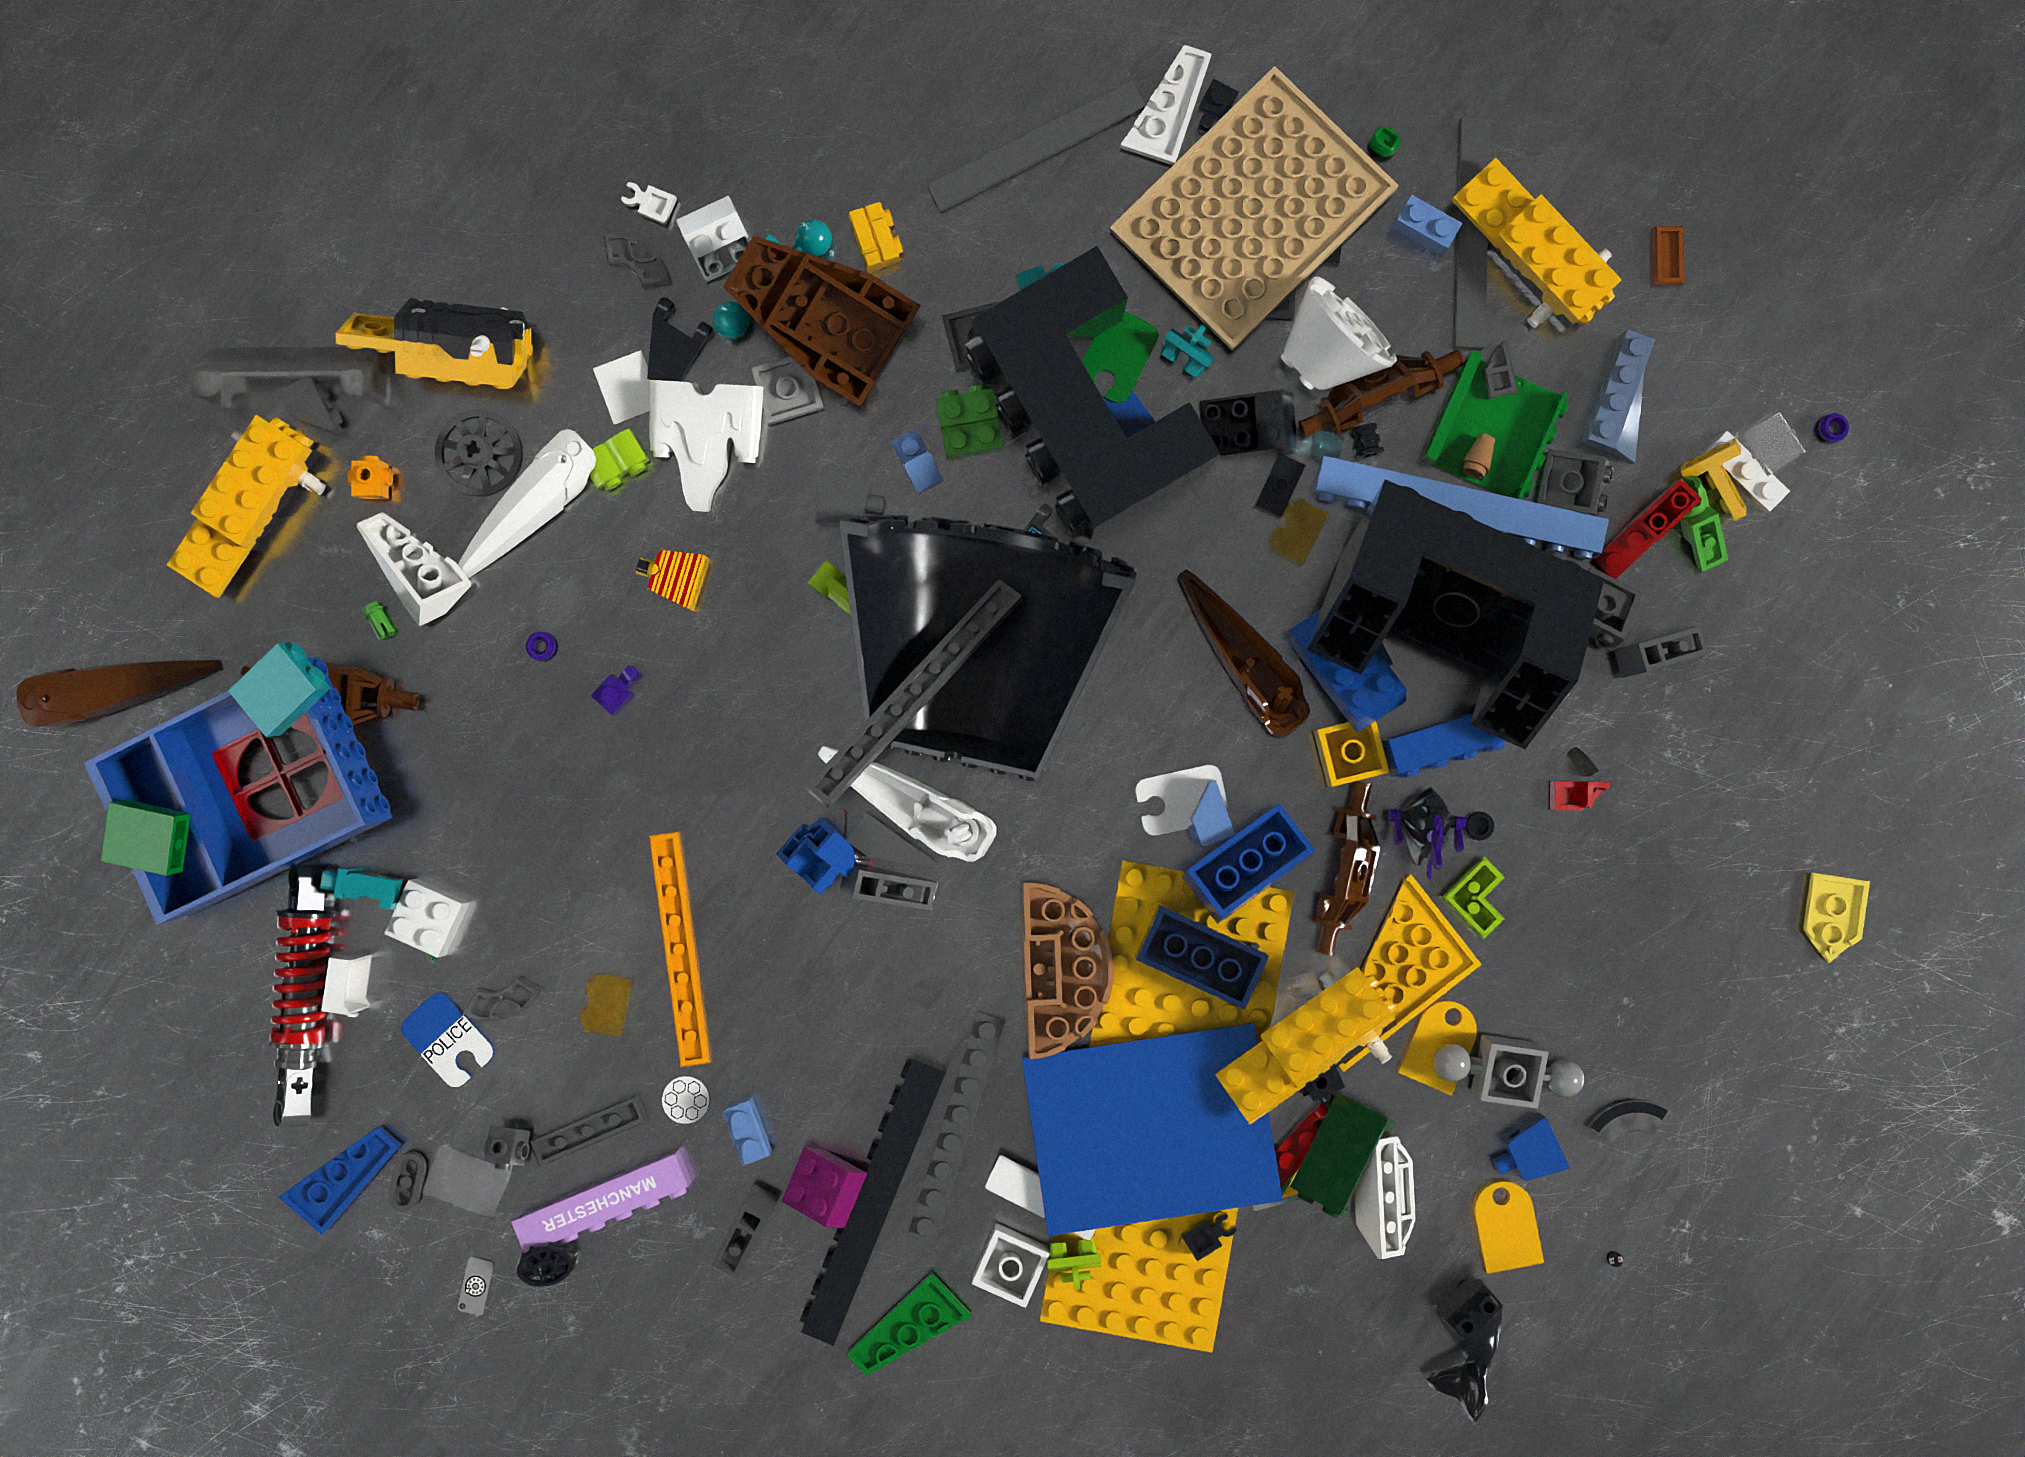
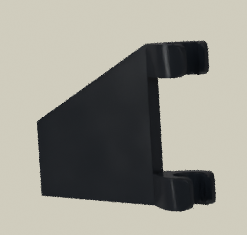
(670, 348)

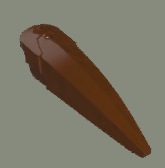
(1254, 665)
(96, 691)

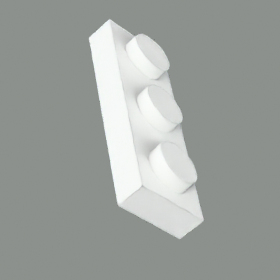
(1751, 478)

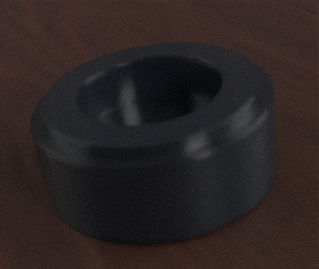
(1479, 826)

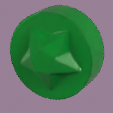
(1385, 141)

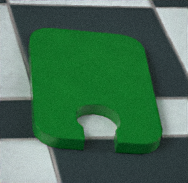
(1122, 352)

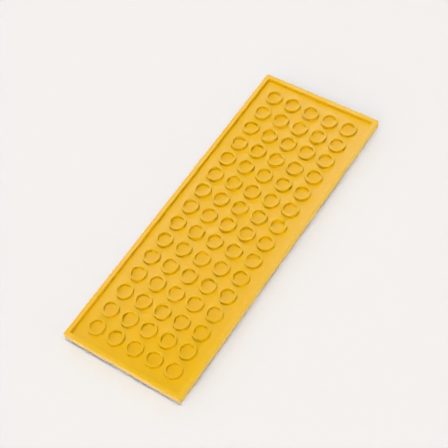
(1147, 1273)

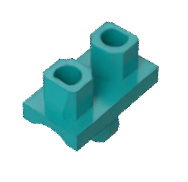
(1199, 357)

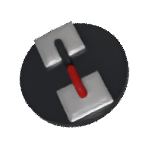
(1615, 1259)

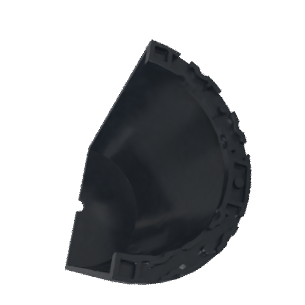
(1024, 680)

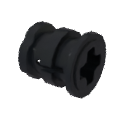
(1367, 440)

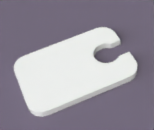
(1180, 794)

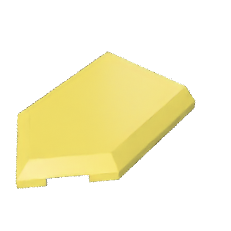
(1835, 913)

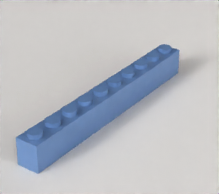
(1531, 521)

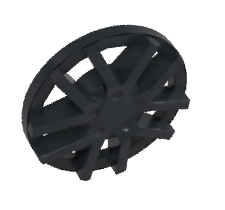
(544, 1265)

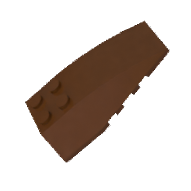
(822, 313)

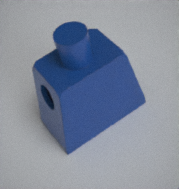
(1531, 1151)

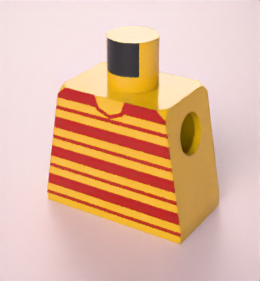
(675, 575)

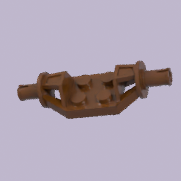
(1407, 373)
(359, 687)
(1356, 870)

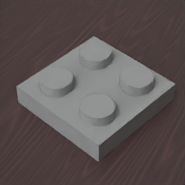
(787, 390)

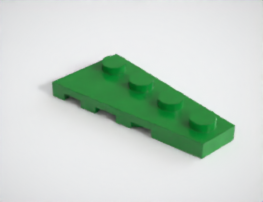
(914, 1320)

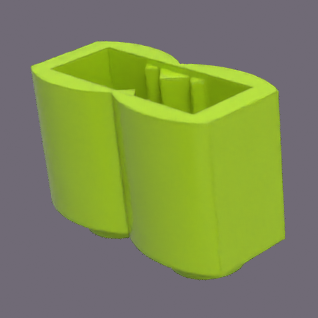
(616, 459)

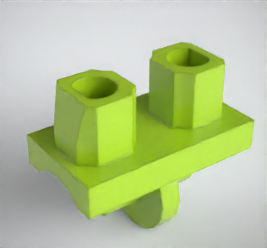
(1061, 1262)

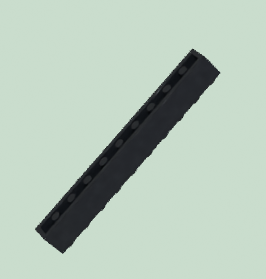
(883, 1177)

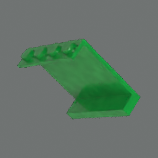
(1517, 422)

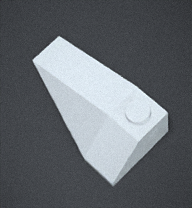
(418, 574)

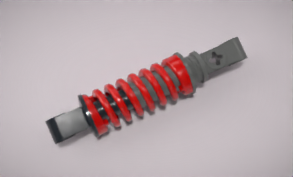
(300, 994)

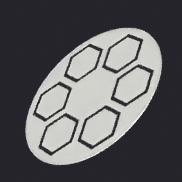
(685, 1100)

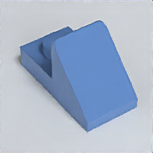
(917, 461)

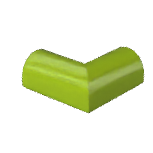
(1469, 895)

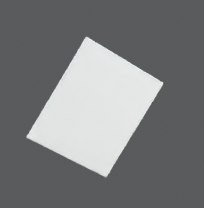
(625, 386)

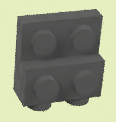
(1575, 481)
(1614, 611)

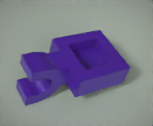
(614, 692)

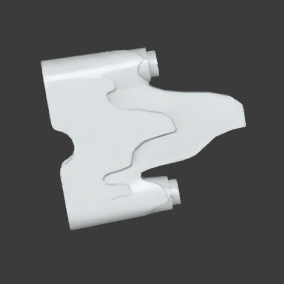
(702, 430)

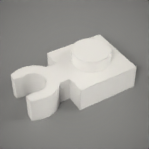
(653, 203)

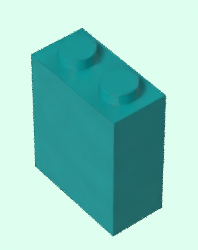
(279, 688)

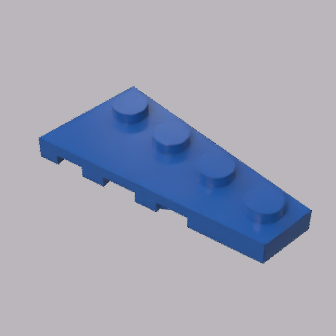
(336, 1184)

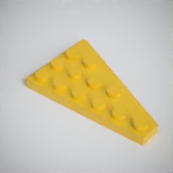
(1415, 957)

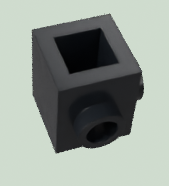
(1325, 1087)

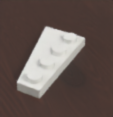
(1165, 118)

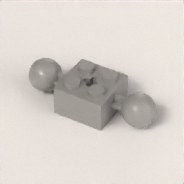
(1492, 1073)

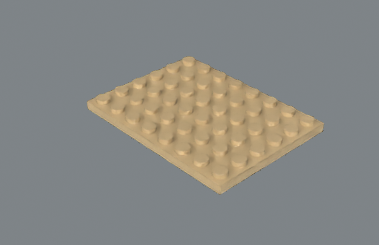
(1253, 208)

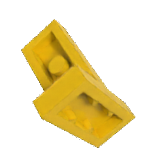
(1718, 476)

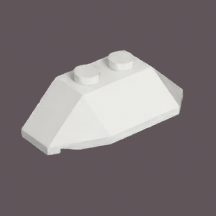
(1386, 1199)

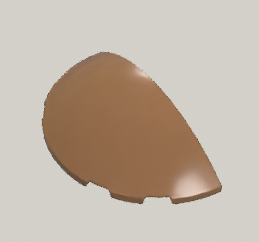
(1063, 969)

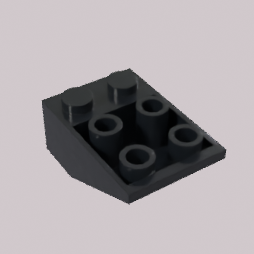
(1251, 423)

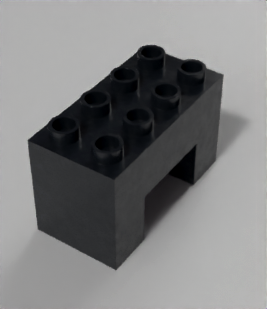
(1047, 390)
(1467, 597)

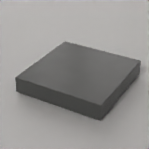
(960, 330)

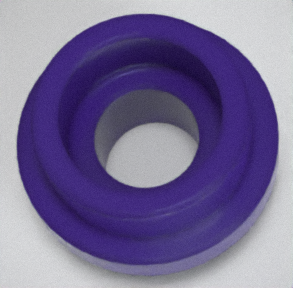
(1840, 423)
(531, 646)

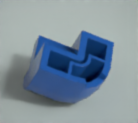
(818, 854)

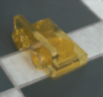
(1299, 531)
(606, 1004)

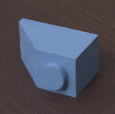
(1210, 817)

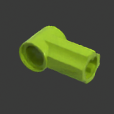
(831, 584)

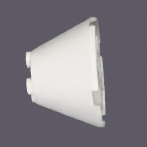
(1333, 340)

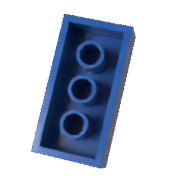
(1357, 696)
(1436, 744)
(1248, 863)

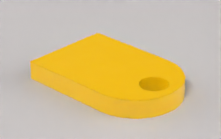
(1431, 1034)
(1506, 1229)

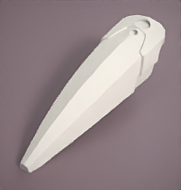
(535, 498)
(923, 812)

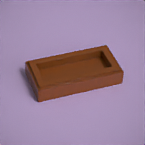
(1668, 255)

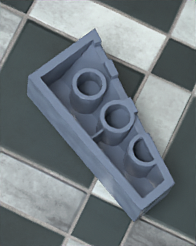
(1617, 408)

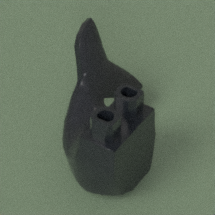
(1474, 1321)

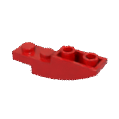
(1647, 528)

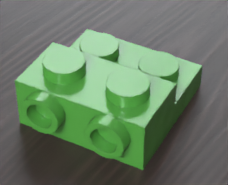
(969, 422)

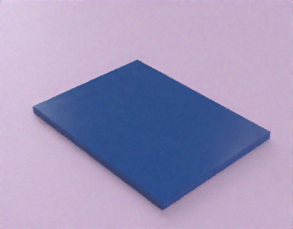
(1146, 1132)

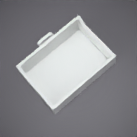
(347, 984)

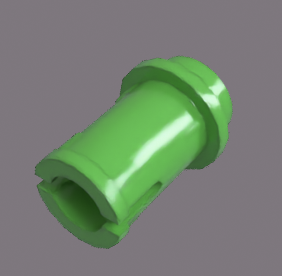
(375, 615)

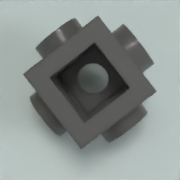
(506, 1147)

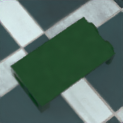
(1340, 1154)

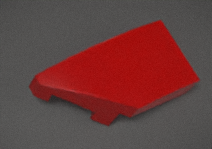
(1575, 795)

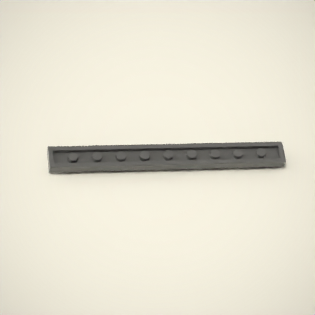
(913, 694)

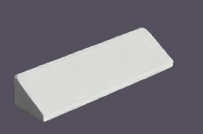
(1020, 1187)

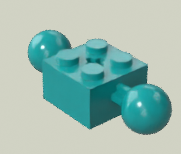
(810, 237)

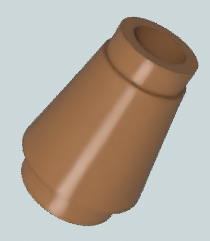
(1479, 457)

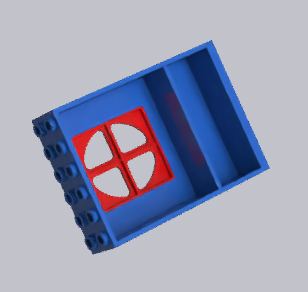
(229, 846)

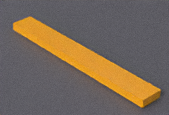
(679, 949)

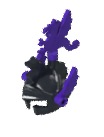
(1424, 826)

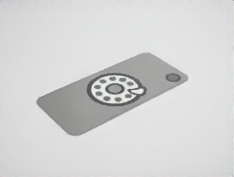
(475, 1286)

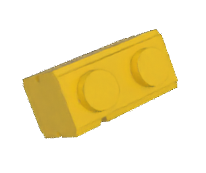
(874, 237)

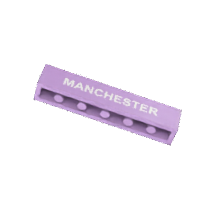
(603, 1201)

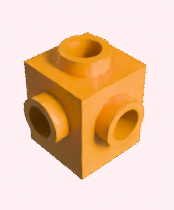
(370, 478)

